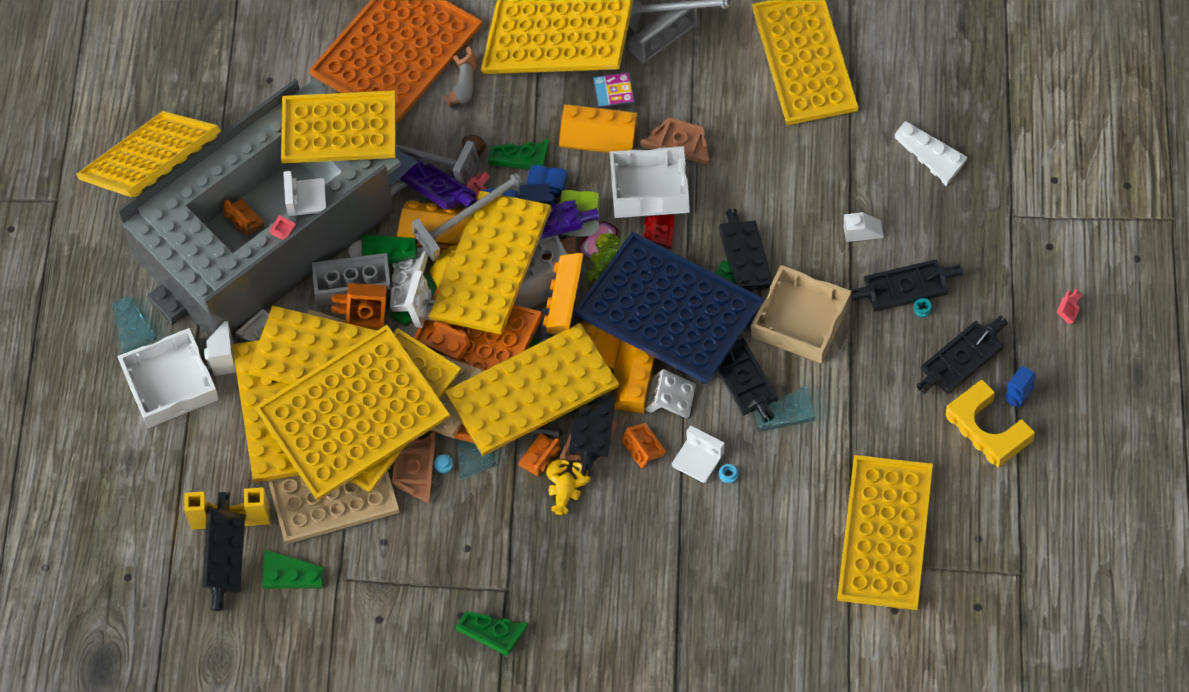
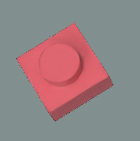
(282, 227)

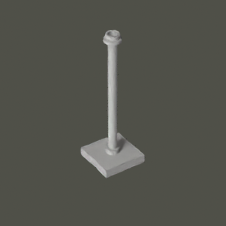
(637, 9)
(463, 167)
(427, 238)

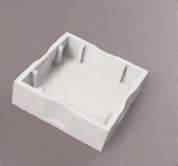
(649, 182)
(168, 378)

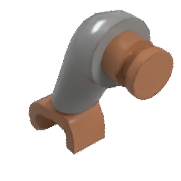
(464, 88)

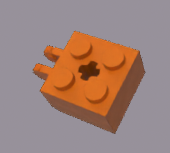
(362, 305)

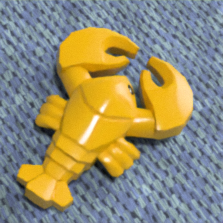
(565, 483)

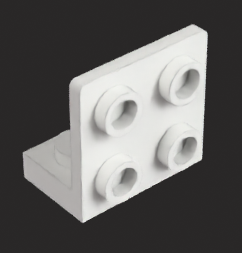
(304, 195)
(670, 393)
(699, 454)

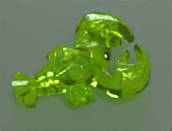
(606, 253)

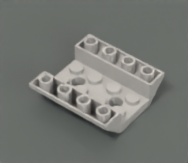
(537, 281)

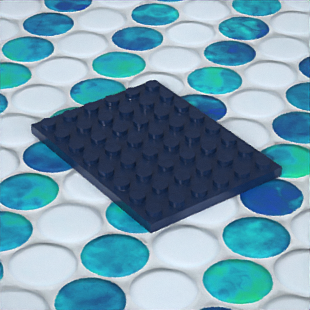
(669, 307)

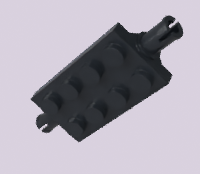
(745, 253)
(906, 284)
(962, 356)
(747, 381)
(592, 430)
(223, 551)

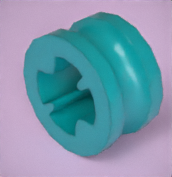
(924, 312)

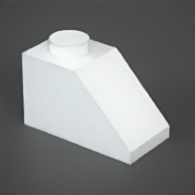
(862, 227)

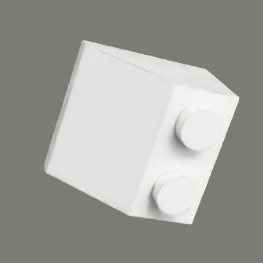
(220, 351)

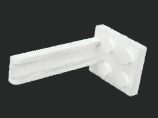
(419, 299)

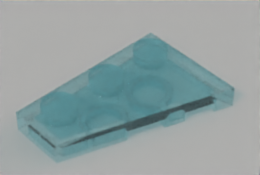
(131, 326)
(790, 411)
(471, 459)

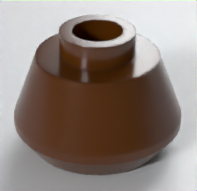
(478, 141)

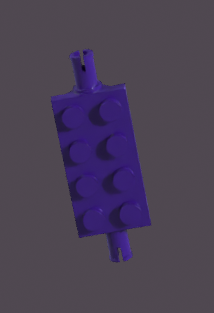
(438, 186)
(567, 218)

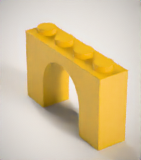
(996, 447)
(254, 507)

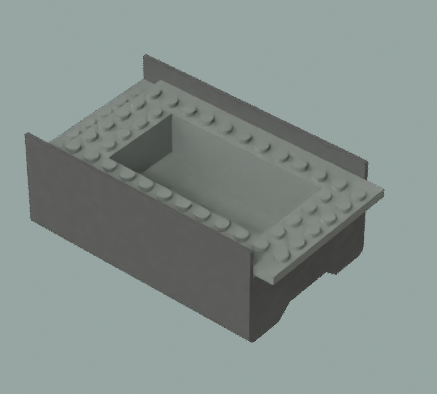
(210, 265)

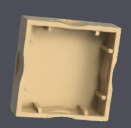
(801, 314)

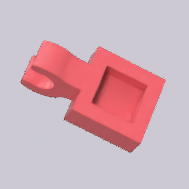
(476, 183)
(1068, 307)

